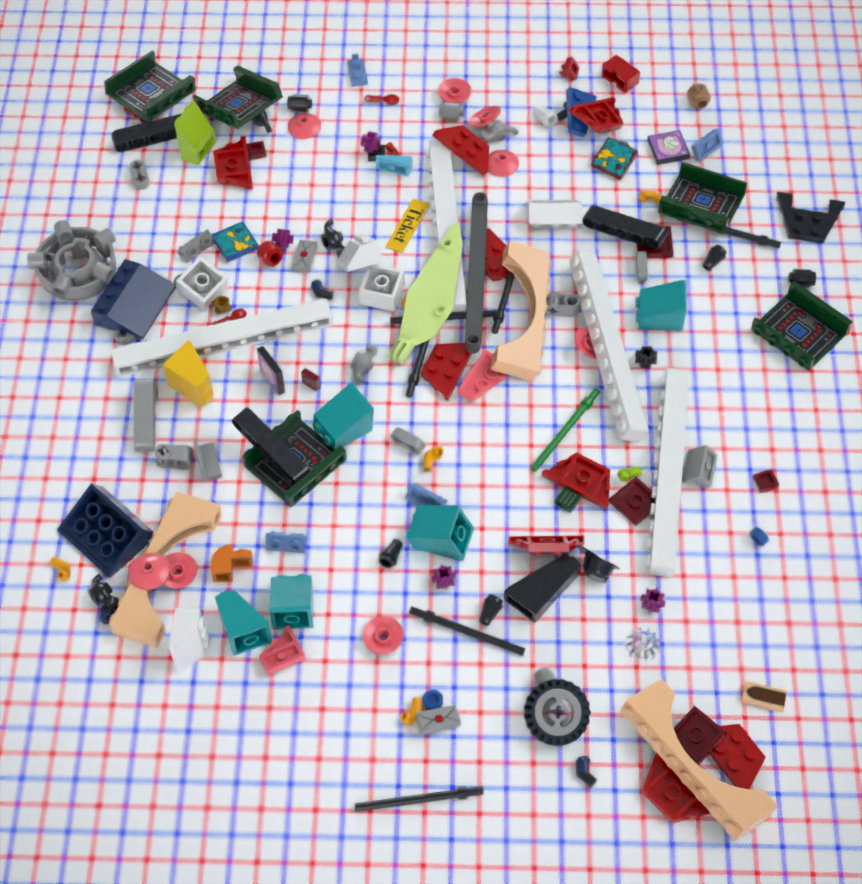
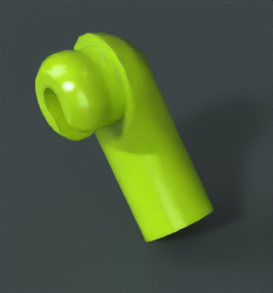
(627, 473)

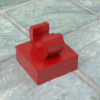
(570, 69)

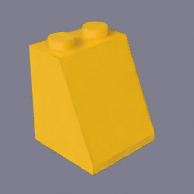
(188, 375)

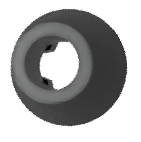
(714, 257)
(390, 555)
(490, 609)

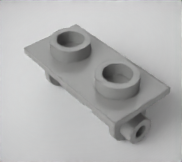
(196, 245)

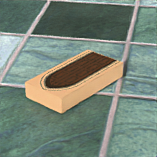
(764, 696)

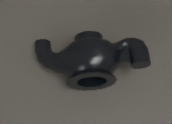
(261, 120)
(331, 238)
(101, 592)

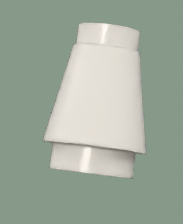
(546, 116)

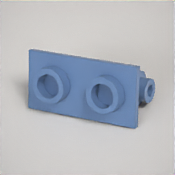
(422, 496)
(289, 543)

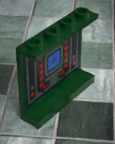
(148, 87)
(241, 99)
(703, 198)
(802, 326)
(308, 448)

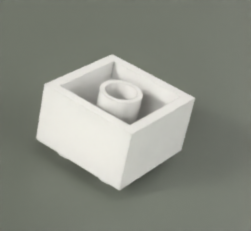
(201, 283)
(382, 287)

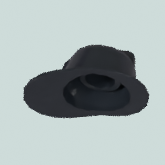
(596, 567)

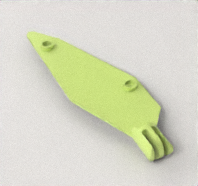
(430, 296)

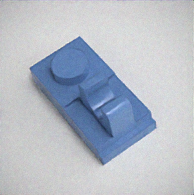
(357, 71)
(707, 144)

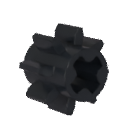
(646, 357)

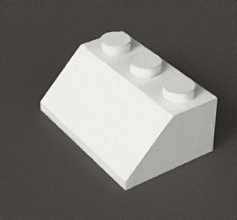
(554, 212)
(359, 253)
(188, 638)

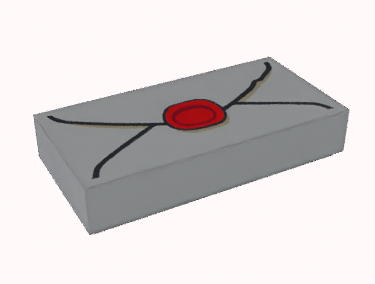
(304, 256)
(438, 719)

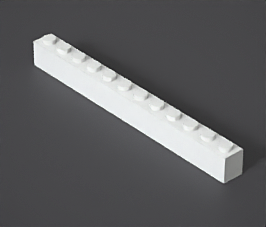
(444, 205)
(224, 336)
(608, 347)
(668, 473)

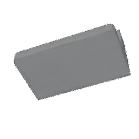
(207, 461)
(700, 466)

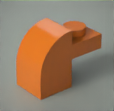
(225, 559)

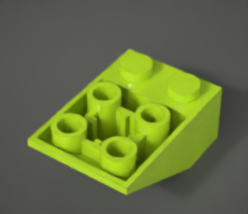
(194, 134)

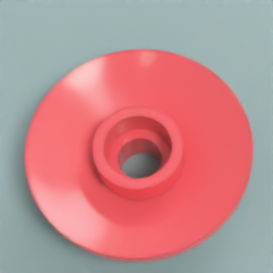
(454, 90)
(485, 116)
(304, 126)
(502, 163)
(584, 343)
(181, 563)
(150, 578)
(381, 627)

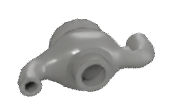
(497, 131)
(363, 363)

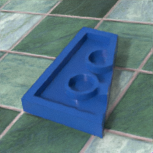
(573, 98)

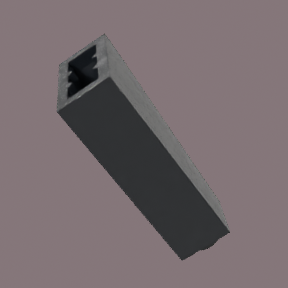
(543, 587)

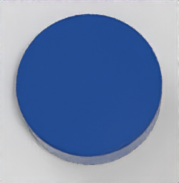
(759, 536)
(432, 700)

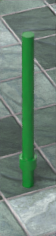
(585, 405)

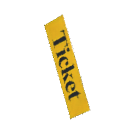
(407, 225)

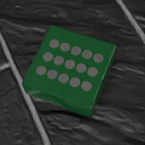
(567, 499)

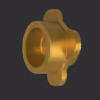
(221, 300)

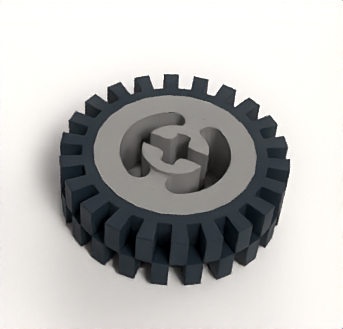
(558, 690)

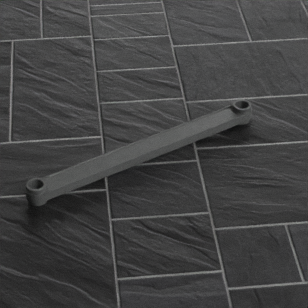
(476, 273)

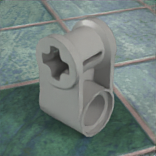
(564, 304)
(175, 457)

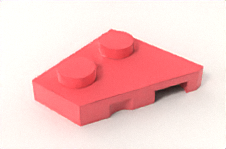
(282, 652)

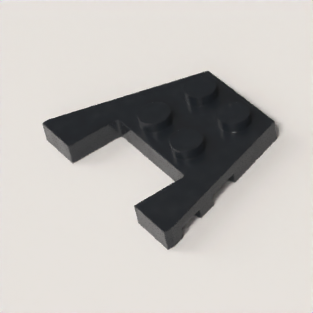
(808, 224)

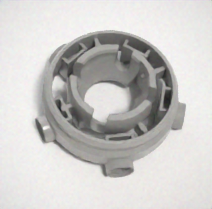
(80, 243)

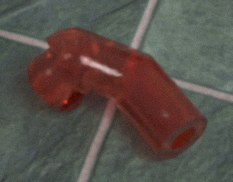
(391, 149)

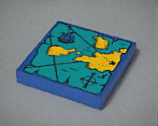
(235, 241)

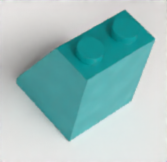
(662, 307)
(344, 418)
(440, 531)
(291, 601)
(242, 623)

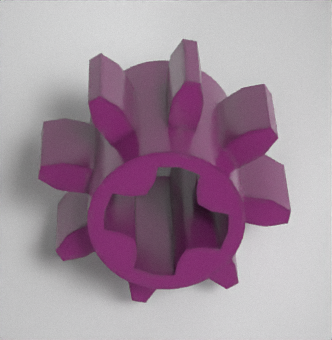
(370, 142)
(283, 238)
(444, 577)
(652, 600)

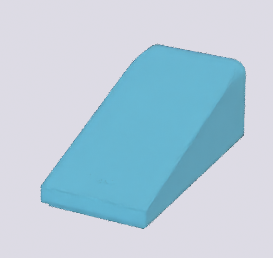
(395, 164)

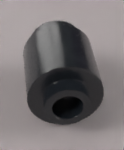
(299, 103)
(803, 277)

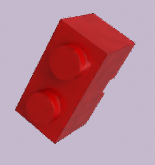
(621, 73)

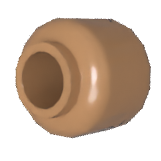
(698, 96)

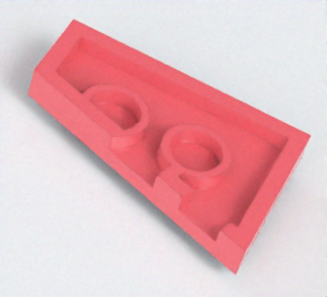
(480, 378)

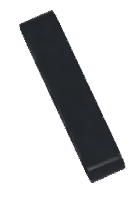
(144, 134)
(624, 227)
(270, 445)

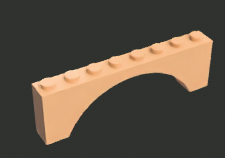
(523, 355)
(183, 519)
(734, 807)

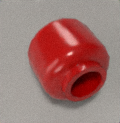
(269, 253)

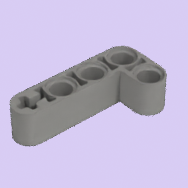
(145, 414)

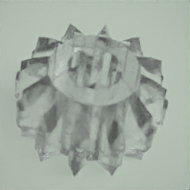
(642, 637)

